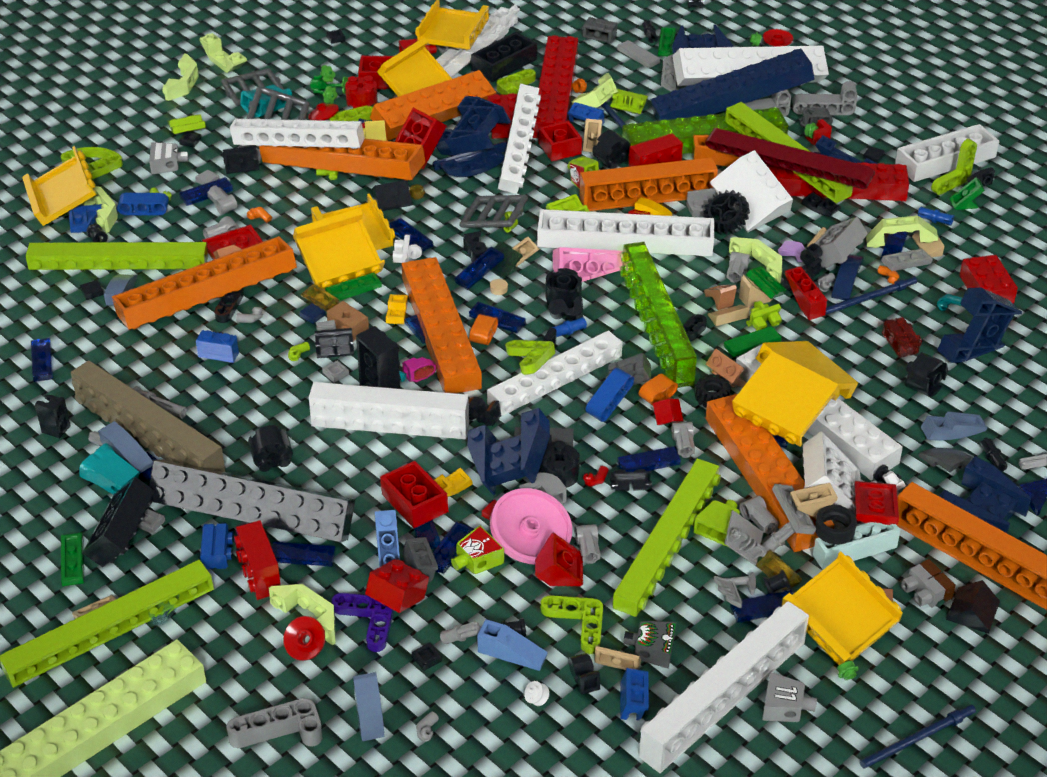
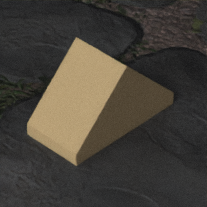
(593, 130)
(751, 292)
(814, 498)

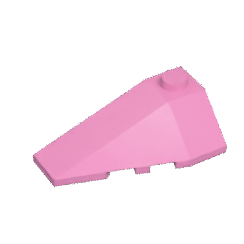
(587, 262)

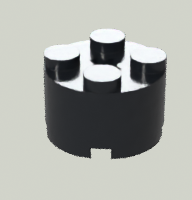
(611, 149)
(563, 285)
(926, 374)
(270, 448)
(562, 462)

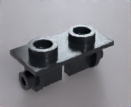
(639, 478)

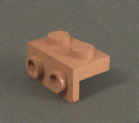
(726, 367)

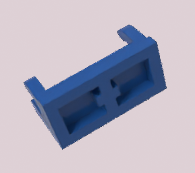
(585, 112)
(634, 693)

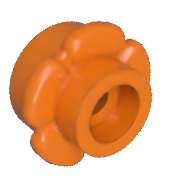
(579, 86)

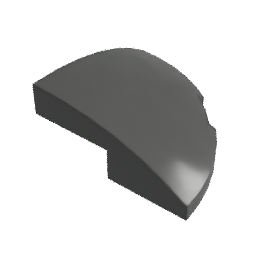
(946, 457)

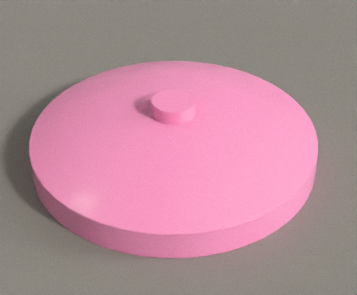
(525, 521)

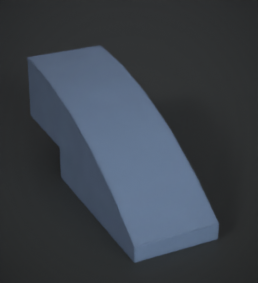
(117, 285)
(952, 426)
(125, 446)
(368, 706)

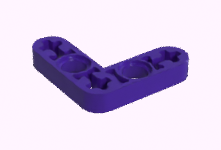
(377, 615)

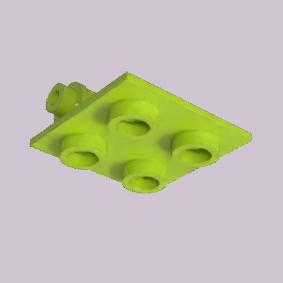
(628, 101)

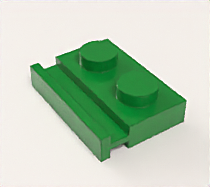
(766, 282)

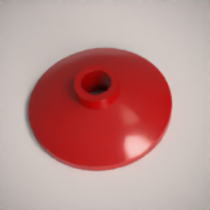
(778, 37)
(323, 112)
(295, 638)

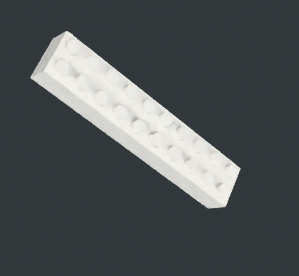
(701, 64)
(613, 230)
(848, 430)
(722, 686)

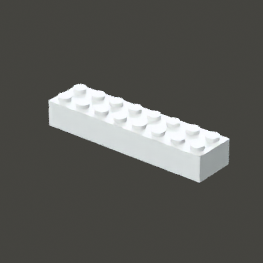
(389, 410)

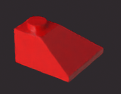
(559, 563)

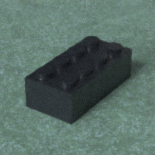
(504, 56)
(377, 359)
(119, 522)

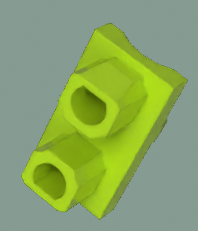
(762, 313)

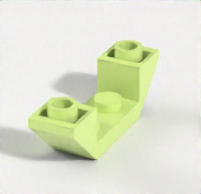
(214, 51)
(177, 88)
(599, 94)
(108, 214)
(927, 232)
(760, 252)
(288, 596)

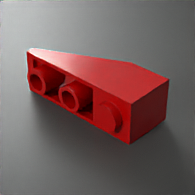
(807, 294)

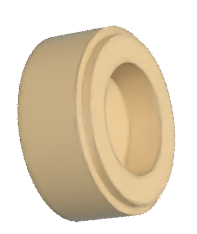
(498, 286)

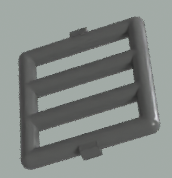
(252, 75)
(274, 95)
(496, 221)

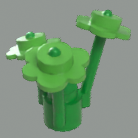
(319, 84)

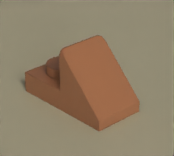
(722, 294)

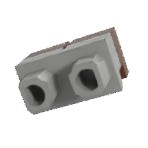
(928, 584)

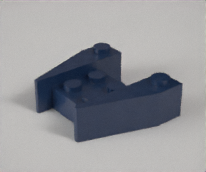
(714, 40)
(473, 128)
(984, 334)
(512, 457)
(993, 497)

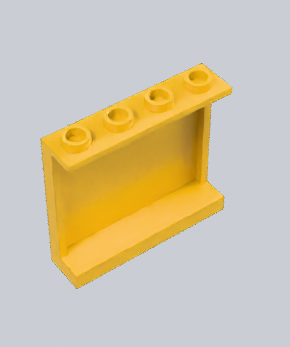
(452, 26)
(412, 69)
(60, 188)
(372, 218)
(337, 249)
(813, 359)
(784, 398)
(845, 609)

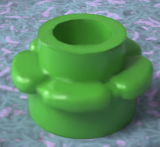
(755, 39)
(809, 129)
(847, 670)

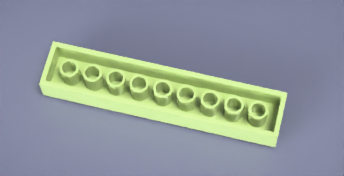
(104, 715)

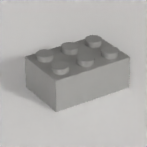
(840, 241)

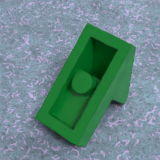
(966, 196)

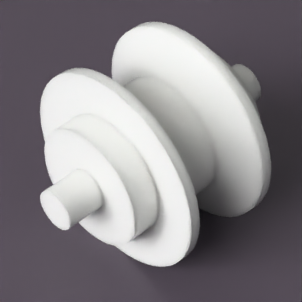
(536, 693)

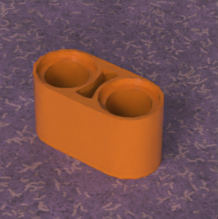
(483, 329)
(658, 389)

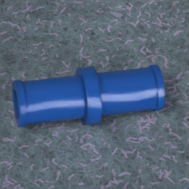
(936, 216)
(569, 327)

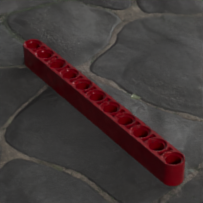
(792, 158)

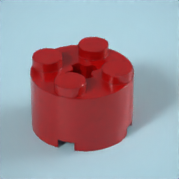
(361, 91)

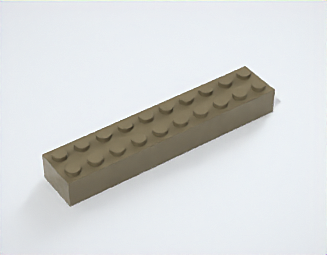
(144, 419)

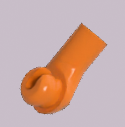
(259, 212)
(893, 275)

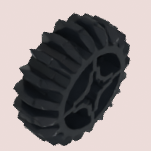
(724, 207)

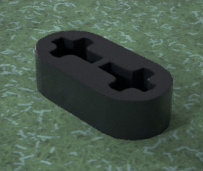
(696, 324)

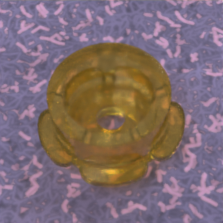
(417, 191)

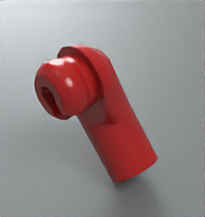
(597, 479)

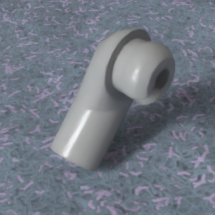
(824, 282)
(250, 318)
(424, 726)

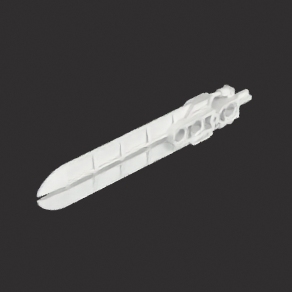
(497, 27)

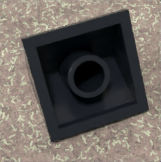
(392, 195)
(974, 606)

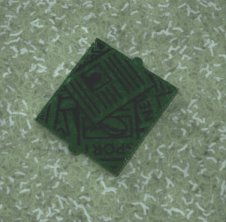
(509, 263)

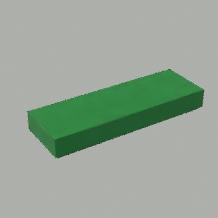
(666, 41)
(355, 286)
(747, 342)
(72, 559)

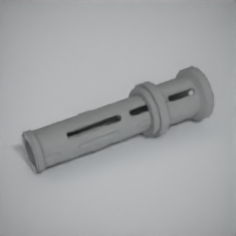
(172, 408)

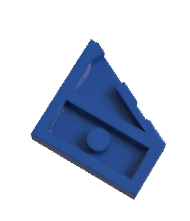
(82, 217)

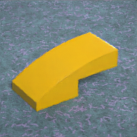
(651, 206)
(396, 309)
(454, 482)

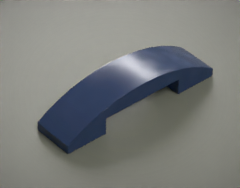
(827, 147)
(474, 167)
(846, 277)

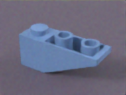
(387, 536)
(506, 644)

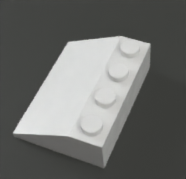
(758, 185)
(828, 464)

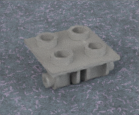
(744, 538)

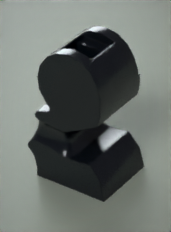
(473, 245)
(811, 260)
(559, 309)
(479, 411)
(584, 674)

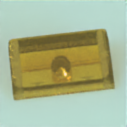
(320, 297)
(772, 565)

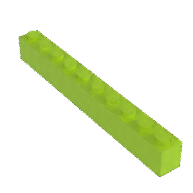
(754, 125)
(116, 255)
(666, 538)
(104, 623)

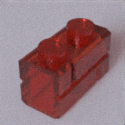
(901, 337)

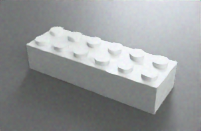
(942, 152)

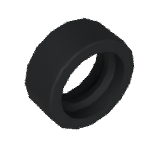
(835, 536)

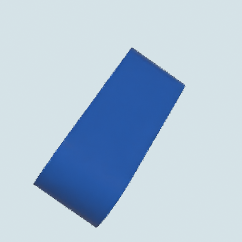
(142, 204)
(610, 394)

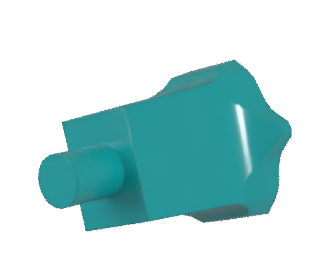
(247, 96)
(107, 469)

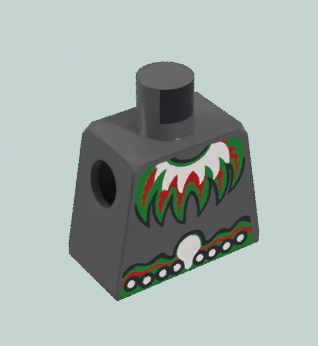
(653, 642)

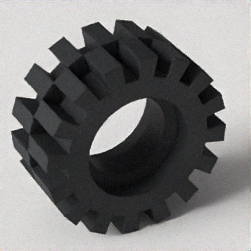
(708, 384)

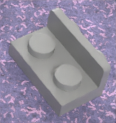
(668, 74)
(697, 199)

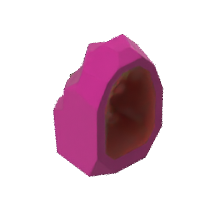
(418, 369)

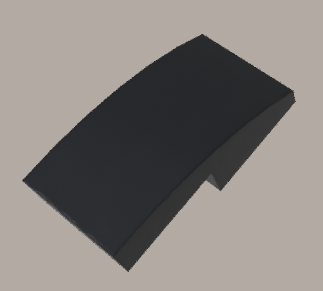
(985, 176)
(820, 206)

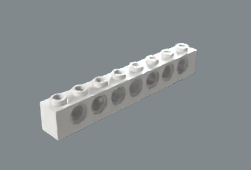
(297, 133)
(518, 139)
(556, 372)

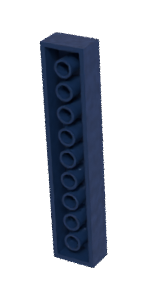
(736, 86)

